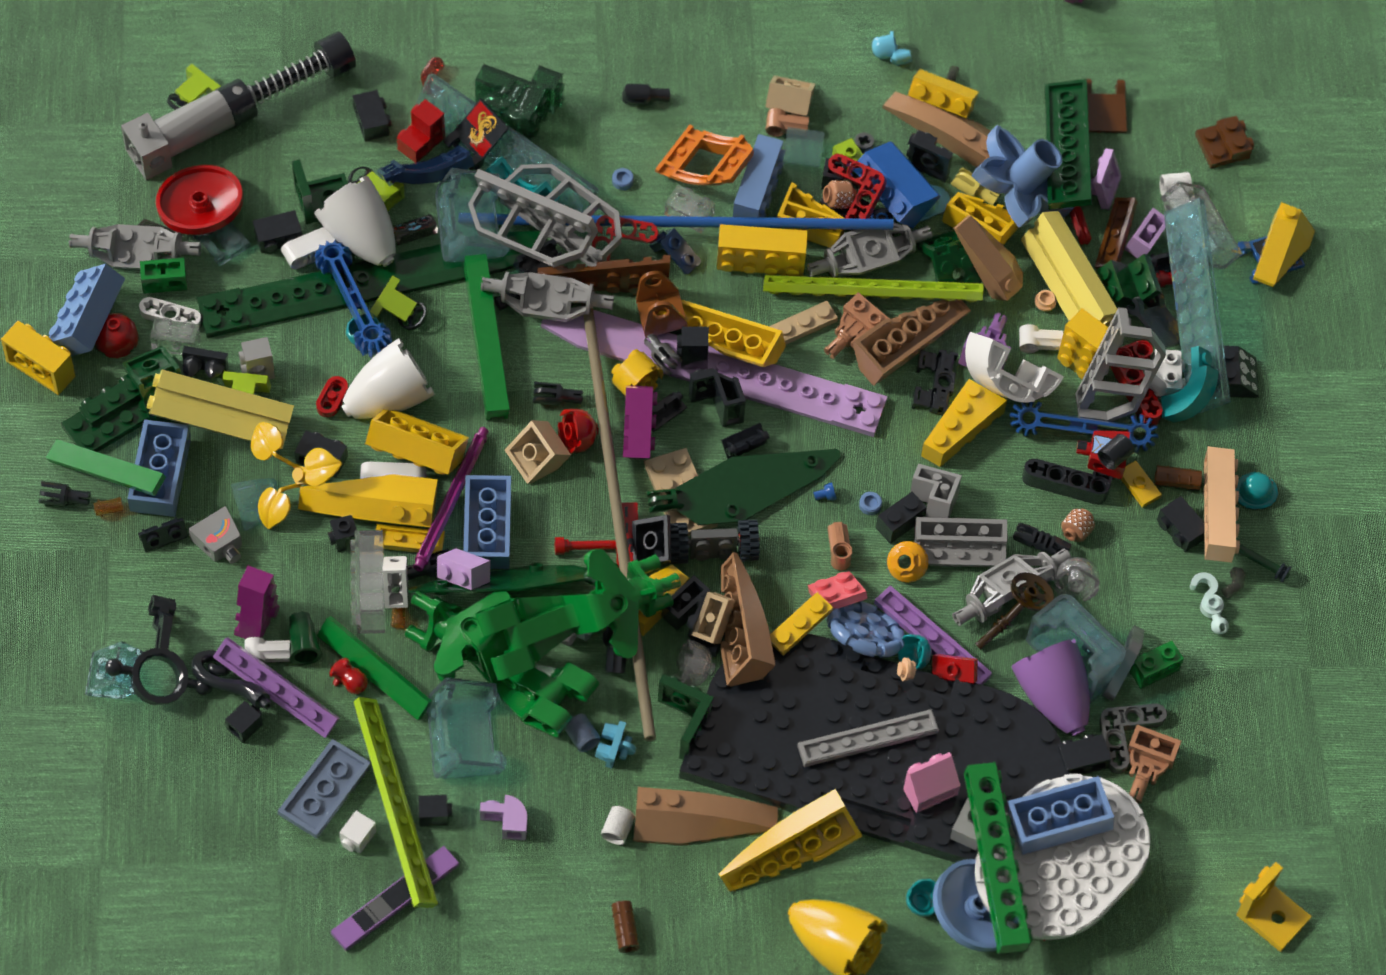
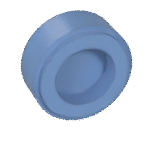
(622, 179)
(870, 503)

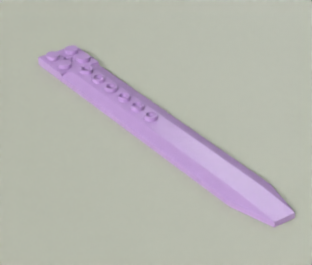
(766, 385)

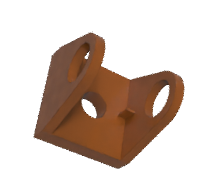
(659, 297)

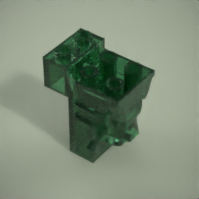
(518, 100)

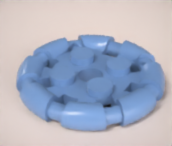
(867, 631)

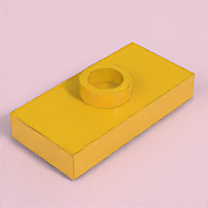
(1140, 484)

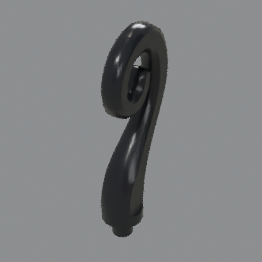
(252, 692)

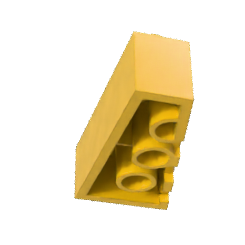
(964, 419)

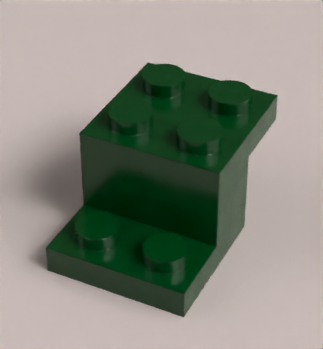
(1130, 281)

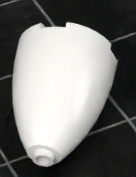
(360, 222)
(387, 382)

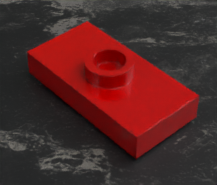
(954, 667)

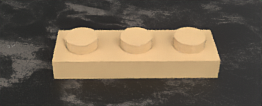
(806, 322)

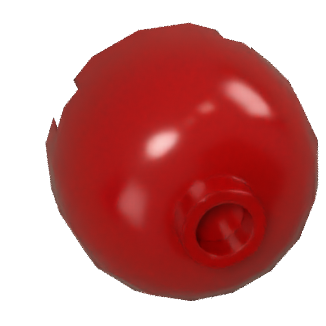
(117, 336)
(577, 430)

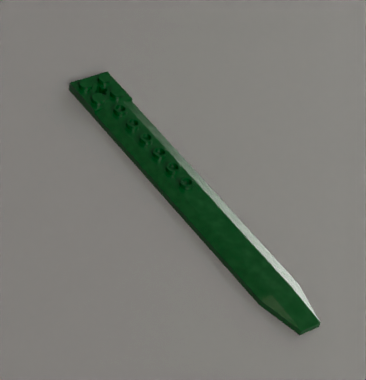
(319, 292)

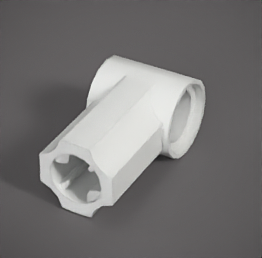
(1033, 339)
(268, 650)

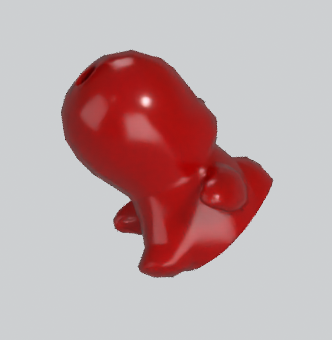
(351, 677)

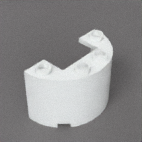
(985, 362)

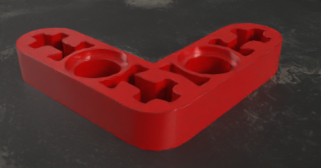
(863, 181)
(611, 231)

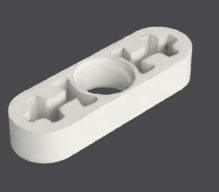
(165, 306)

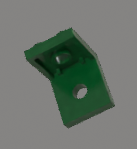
(312, 193)
(948, 255)
(143, 370)
(689, 701)

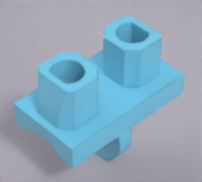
(614, 733)

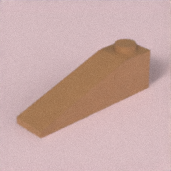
(991, 260)

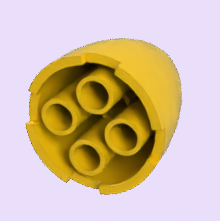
(838, 935)

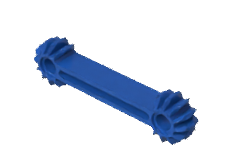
(334, 259)
(1081, 424)

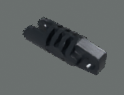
(1040, 540)

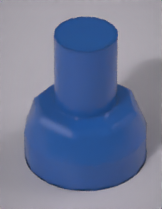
(828, 492)

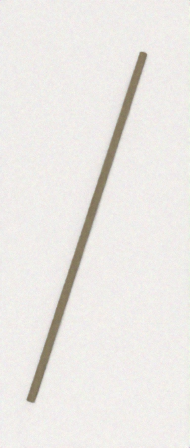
(617, 511)

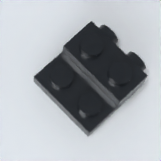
(928, 157)

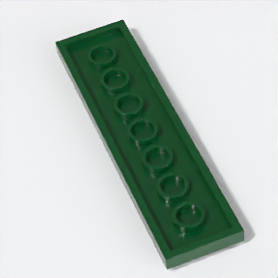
(1069, 132)

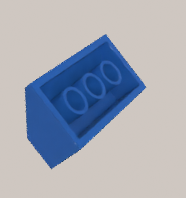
(907, 191)

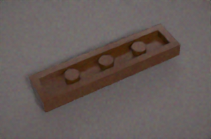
(1116, 231)

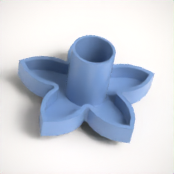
(1019, 174)

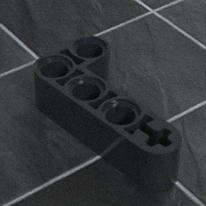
(1067, 477)

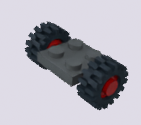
(715, 542)

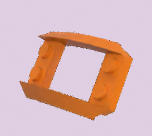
(735, 151)

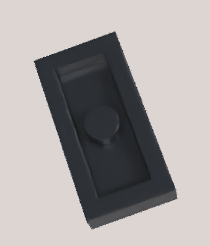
(202, 359)

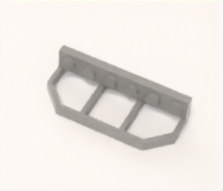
(543, 206)
(561, 233)
(1105, 357)

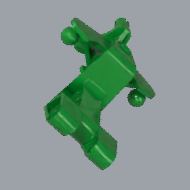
(541, 623)
(530, 695)

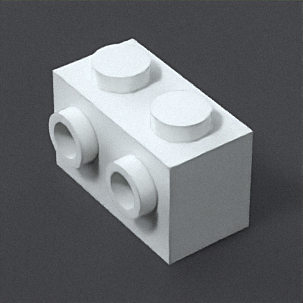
(1171, 371)

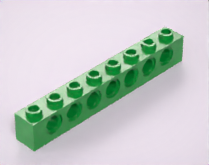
(1006, 938)

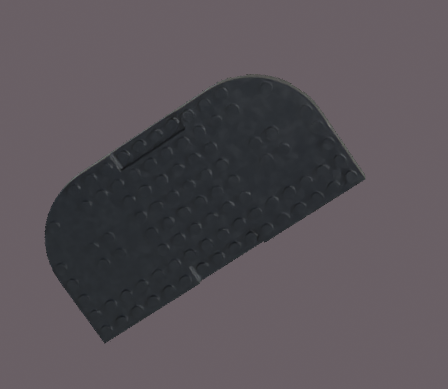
(829, 689)

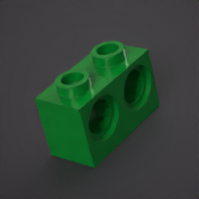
(163, 275)
(1156, 664)

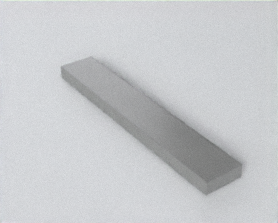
(867, 738)

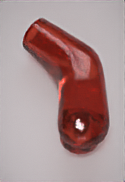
(433, 66)

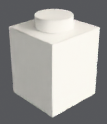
(357, 832)

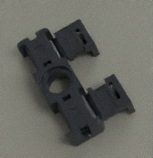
(938, 395)

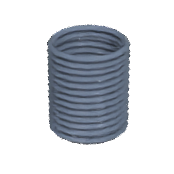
(582, 733)

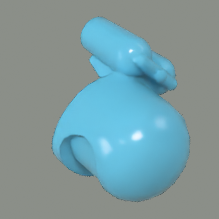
(886, 47)

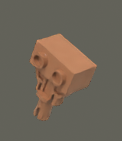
(857, 318)
(1151, 755)

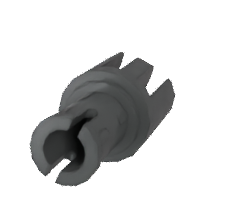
(662, 354)

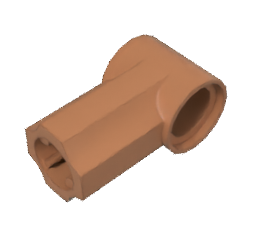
(779, 121)
(839, 545)

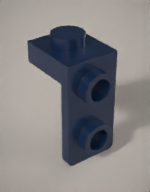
(678, 248)

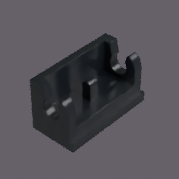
(528, 264)

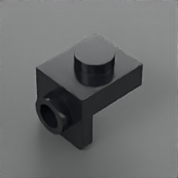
(341, 529)

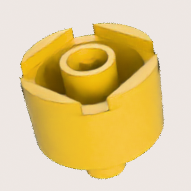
(636, 371)

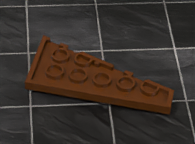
(613, 275)

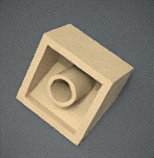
(790, 95)
(537, 451)

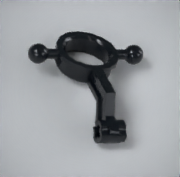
(163, 612)

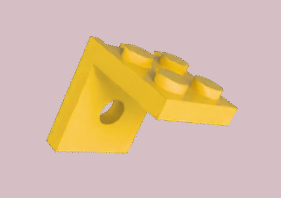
(1264, 900)

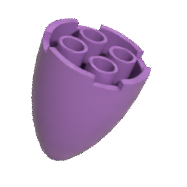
(1057, 685)

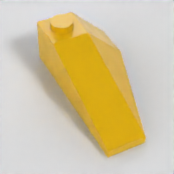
(1285, 243)

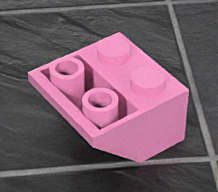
(931, 782)

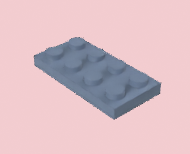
(324, 788)

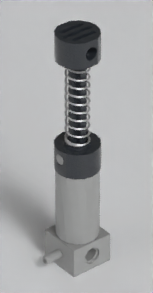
(156, 141)

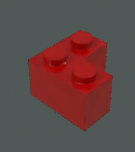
(424, 133)

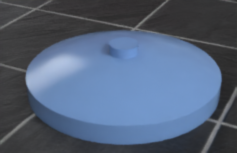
(961, 908)

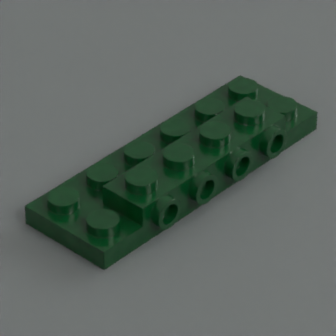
(108, 415)

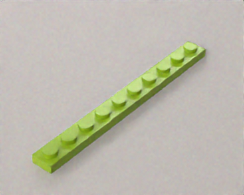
(873, 287)
(395, 803)

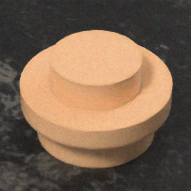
(1045, 300)
(906, 669)

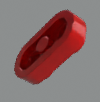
(330, 398)

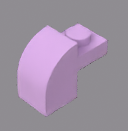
(511, 813)

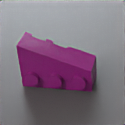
(639, 421)
(257, 602)

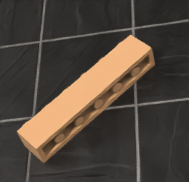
(1219, 504)

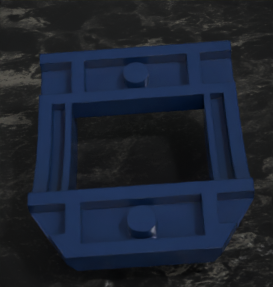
(427, 171)

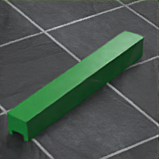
(486, 338)

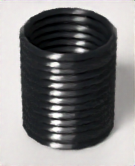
(1116, 451)

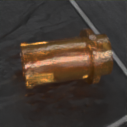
(107, 506)
(398, 618)

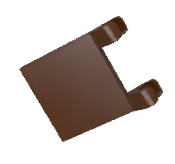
(1107, 111)

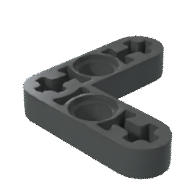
(1132, 646)
(1122, 723)

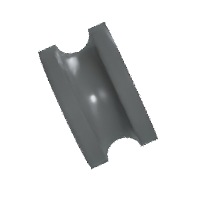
(860, 138)

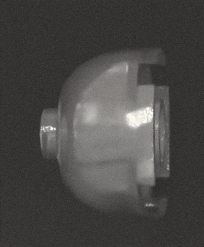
(1077, 578)
(694, 663)

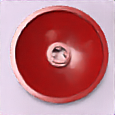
(199, 199)

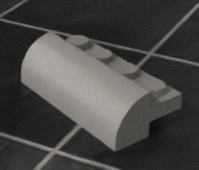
(962, 541)

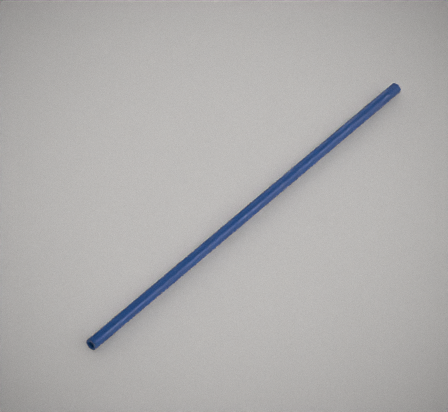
(765, 222)

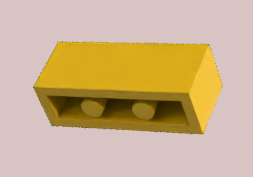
(943, 93)

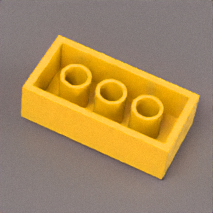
(761, 250)
(416, 441)

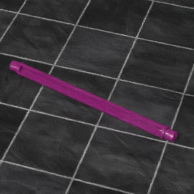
(450, 499)

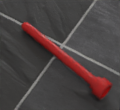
(564, 545)

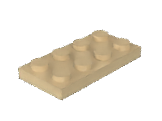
(668, 473)

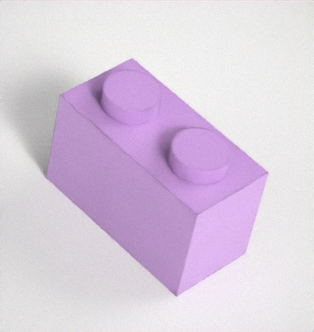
(1146, 234)
(463, 569)

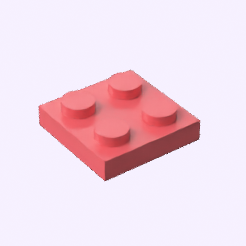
(839, 590)

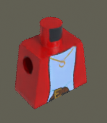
(1091, 449)

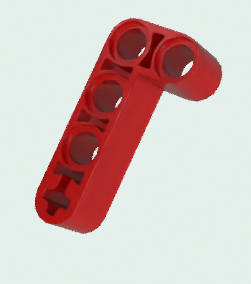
(1150, 405)

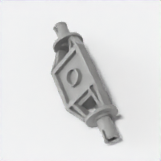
(132, 244)
(868, 250)
(547, 295)
(997, 580)

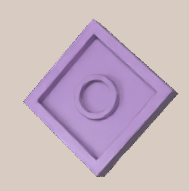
(1107, 179)

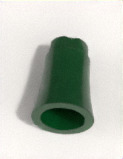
(303, 639)

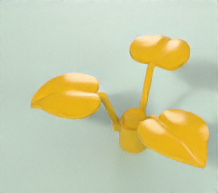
(318, 469)

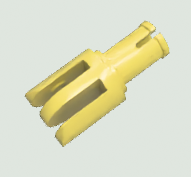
(969, 186)

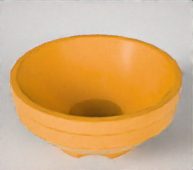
(918, 558)

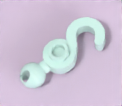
(1211, 604)

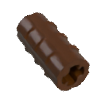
(1178, 477)
(625, 926)

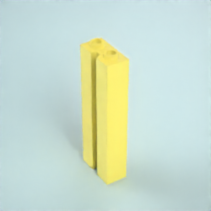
(1067, 269)
(215, 406)

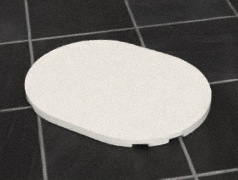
(1082, 879)

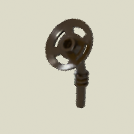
(1026, 601)

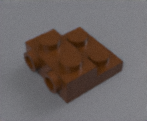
(1225, 142)

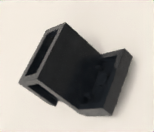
(711, 384)

